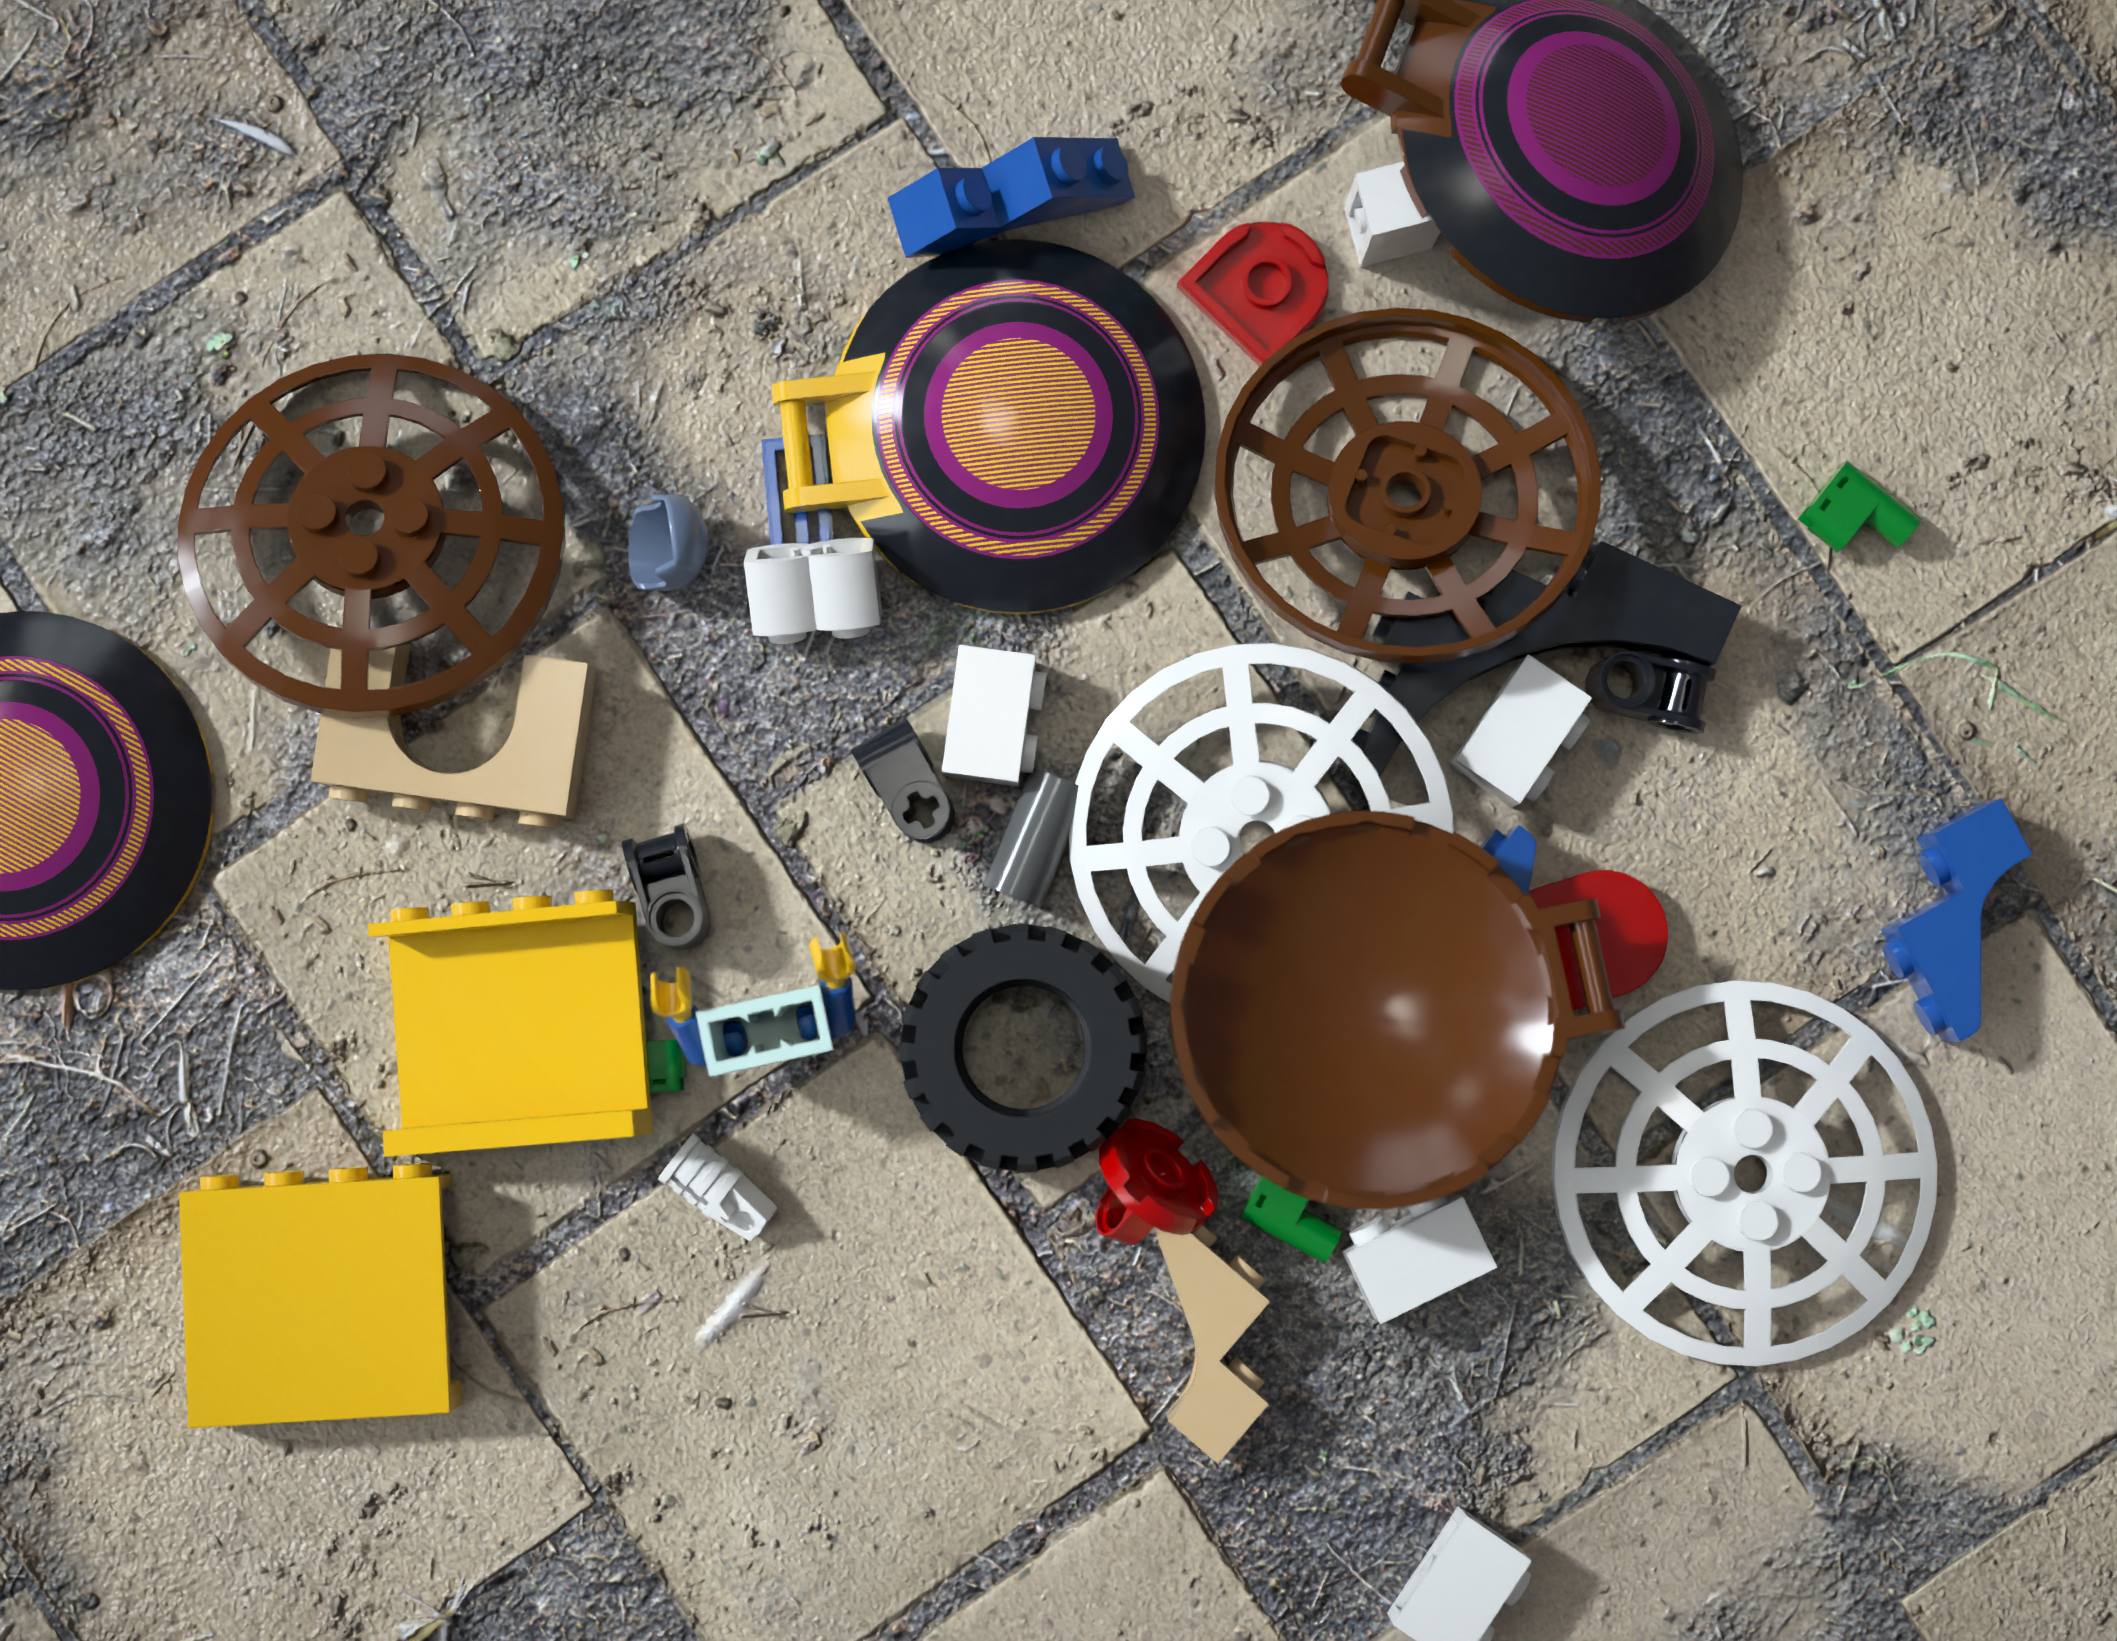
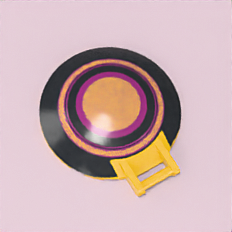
(1007, 427)
(95, 799)

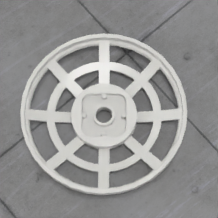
(1236, 794)
(1705, 1164)

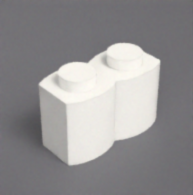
(813, 588)

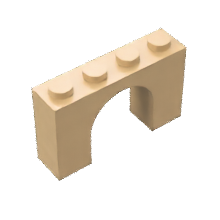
(531, 774)

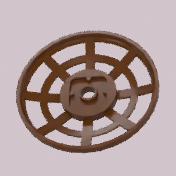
(1411, 455)
(377, 563)

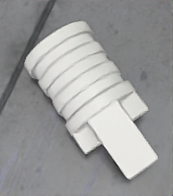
(718, 1188)

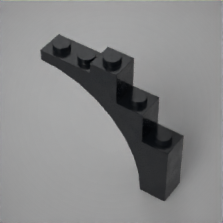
(1612, 605)

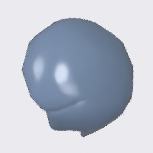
(667, 543)

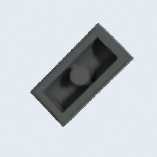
(1034, 840)

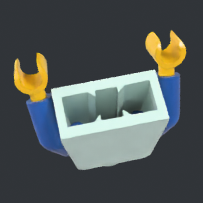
(765, 1027)

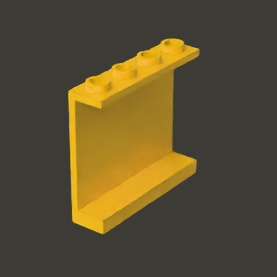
(517, 1024)
(316, 1297)

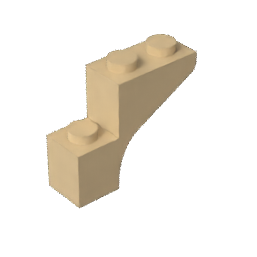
(1219, 1307)

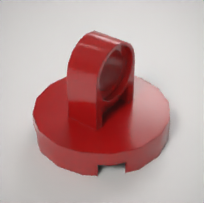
(1151, 1185)

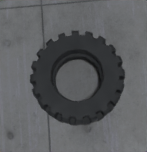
(934, 1048)

